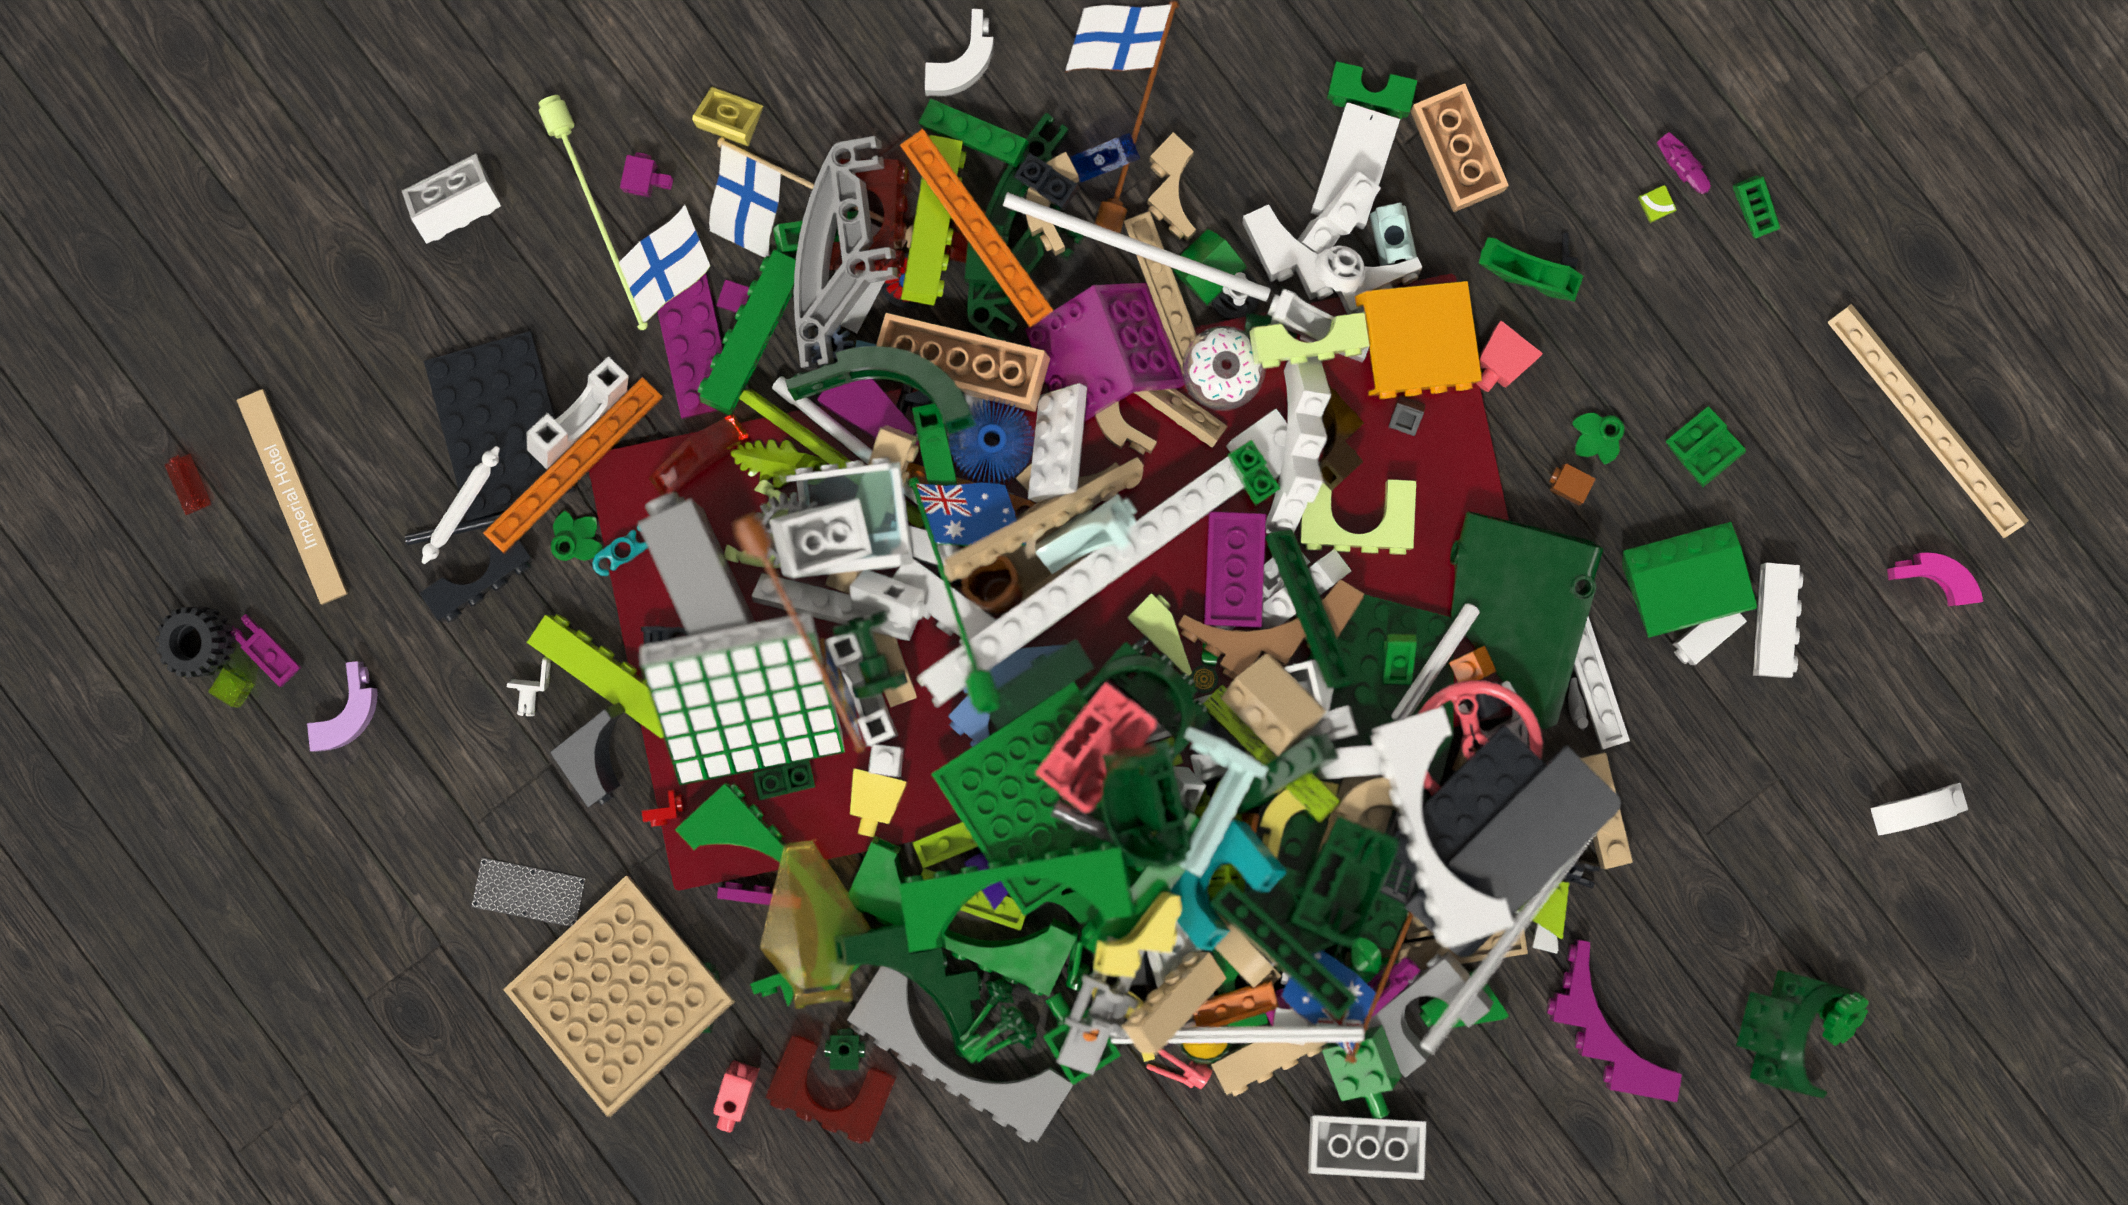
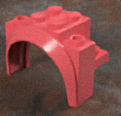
(1099, 728)

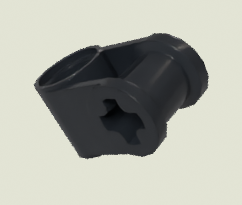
(660, 634)

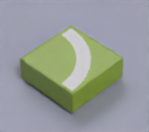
(1657, 204)

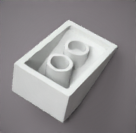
(820, 537)

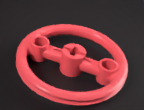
(1468, 690)

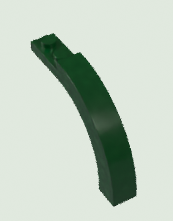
(889, 364)

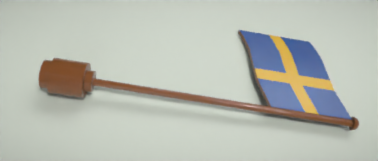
(756, 542)

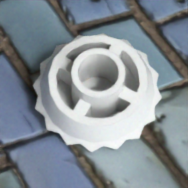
(1340, 268)

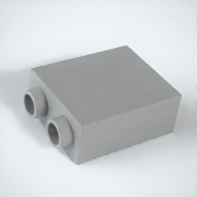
(694, 566)

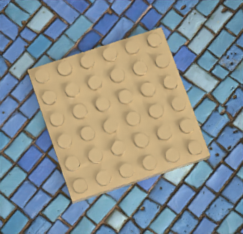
(618, 996)

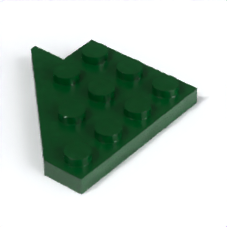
(1281, 905)

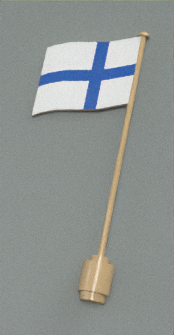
(749, 199)

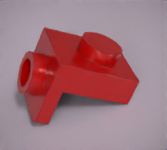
(659, 816)

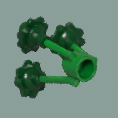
(1013, 1019)

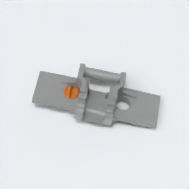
(1090, 1034)

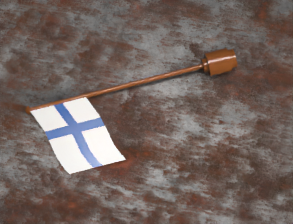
(1121, 41)

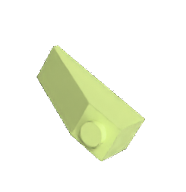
(1158, 626)

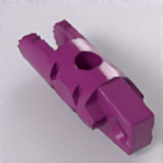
(1684, 163)

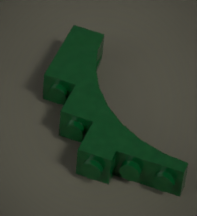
(890, 949)

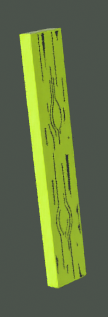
(1307, 791)

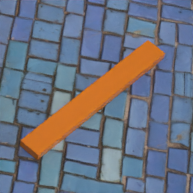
(976, 228)
(573, 465)

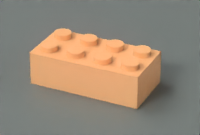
(1459, 147)

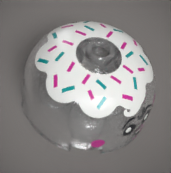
(1211, 383)

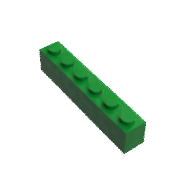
(750, 335)
(1145, 886)

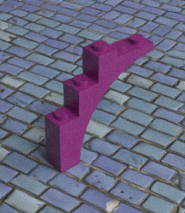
(1596, 1040)

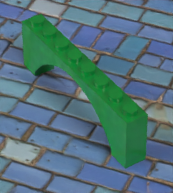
(731, 820)
(934, 902)
(1027, 959)

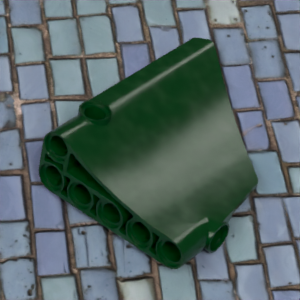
(1526, 603)

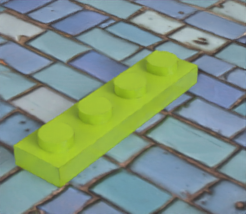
(1005, 914)

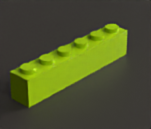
(931, 234)
(596, 668)

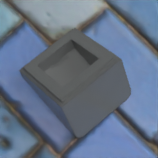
(1407, 415)

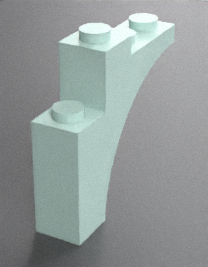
(1088, 532)

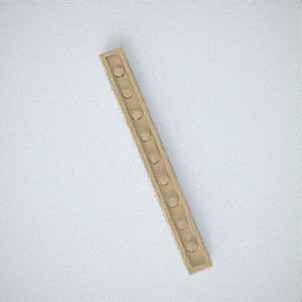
(1928, 421)

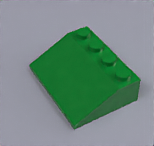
(1689, 579)

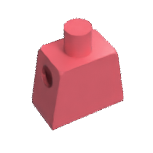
(1505, 357)
(735, 1094)

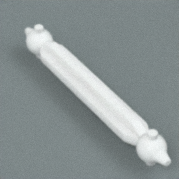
(460, 504)

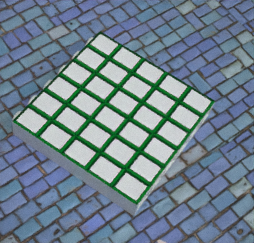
(741, 700)

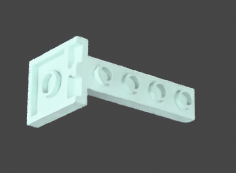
(1225, 800)

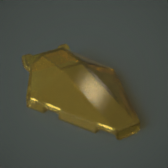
(801, 925)

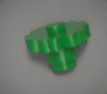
(1843, 1017)

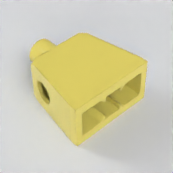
(874, 799)

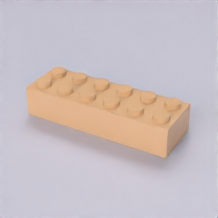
(972, 361)

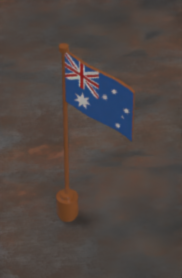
(1360, 1012)

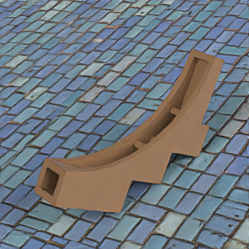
(1281, 642)

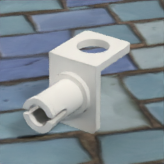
(528, 689)

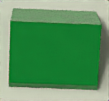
(1216, 253)

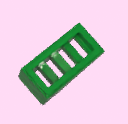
(1747, 209)

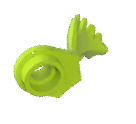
(774, 461)

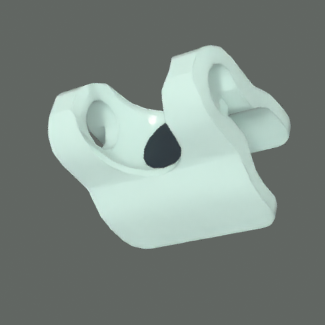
(1392, 234)

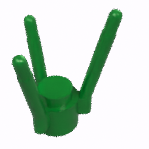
(1077, 969)

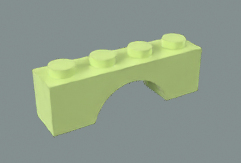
(1274, 344)

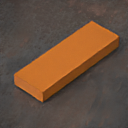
(1236, 1005)

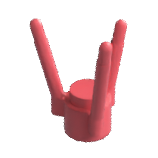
(1195, 1073)

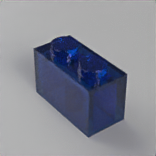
(1105, 157)

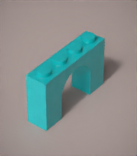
(1254, 861)

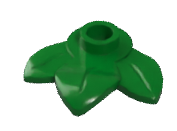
(1595, 439)
(578, 535)

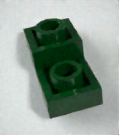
(783, 780)

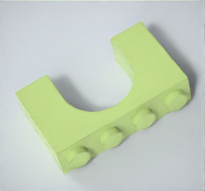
(1393, 532)

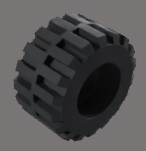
(175, 644)

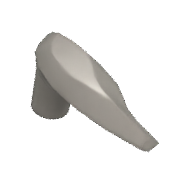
(1577, 705)

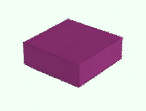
(732, 296)

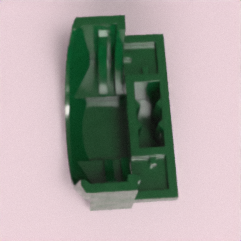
(1155, 689)
(1144, 802)
(1345, 881)
(1779, 1029)

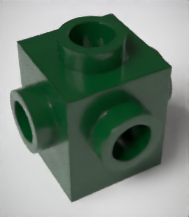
(840, 1060)

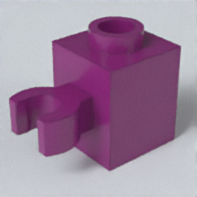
(641, 176)

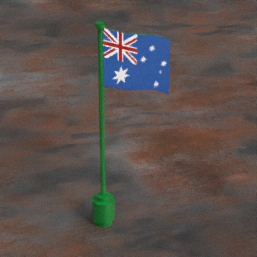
(961, 518)

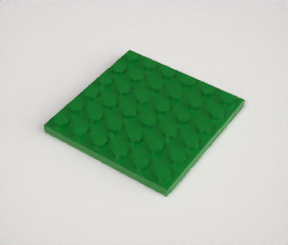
(1009, 804)

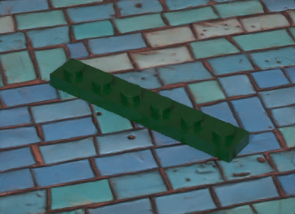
(1309, 609)

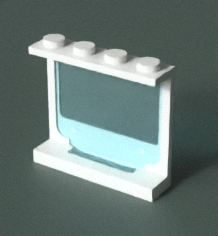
(882, 505)

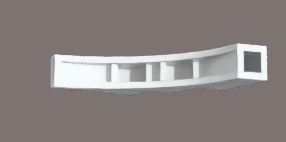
(1284, 255)
(1305, 438)

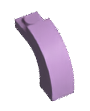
(354, 717)

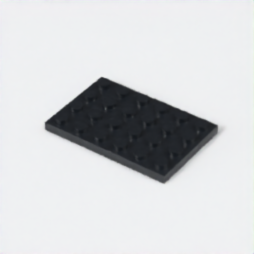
(488, 401)

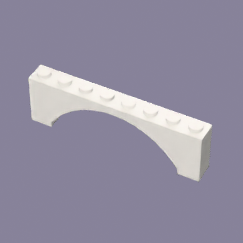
(1406, 754)

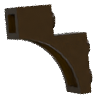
(1338, 457)

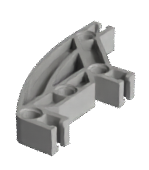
(814, 297)

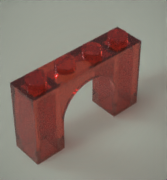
(890, 188)
(791, 1091)

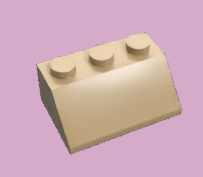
(1273, 704)

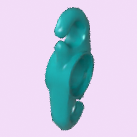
(609, 552)

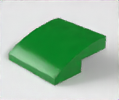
(1705, 446)

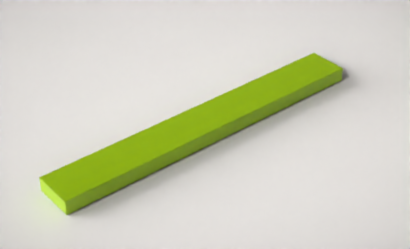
(811, 440)

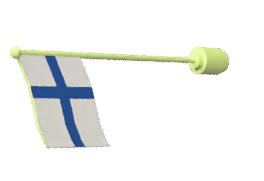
(658, 264)

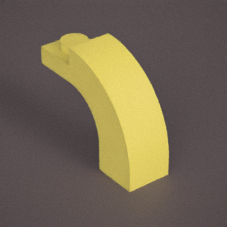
(1278, 813)

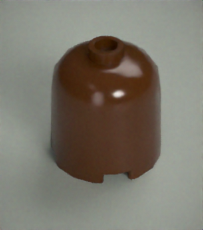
(994, 587)

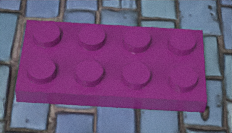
(1235, 569)

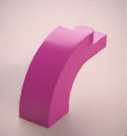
(1948, 573)

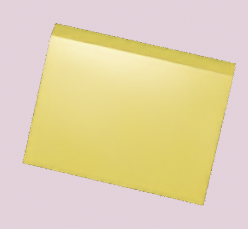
(728, 116)

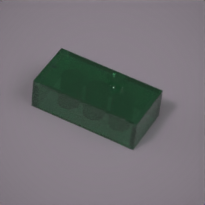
(1040, 682)

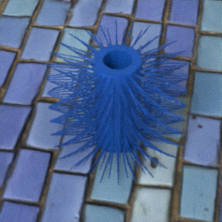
(999, 454)

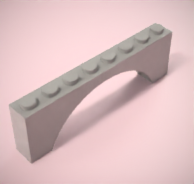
(1022, 1103)

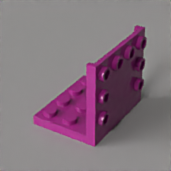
(1108, 343)

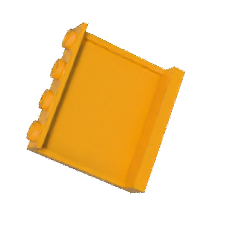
(1421, 339)

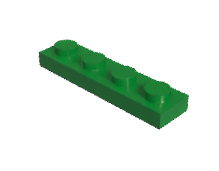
(973, 132)

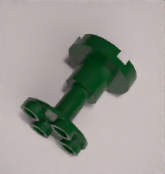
(874, 665)

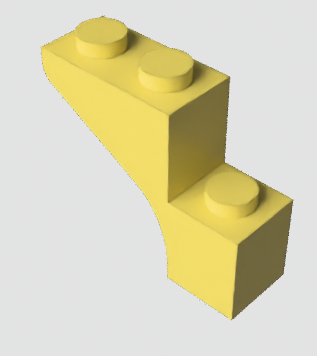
(1153, 933)

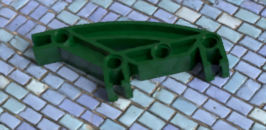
(1028, 249)

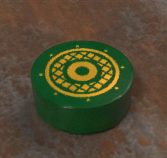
(1205, 678)

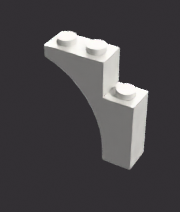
(1303, 319)

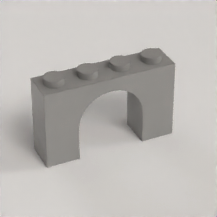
(1442, 980)

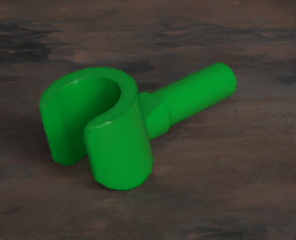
(1208, 658)

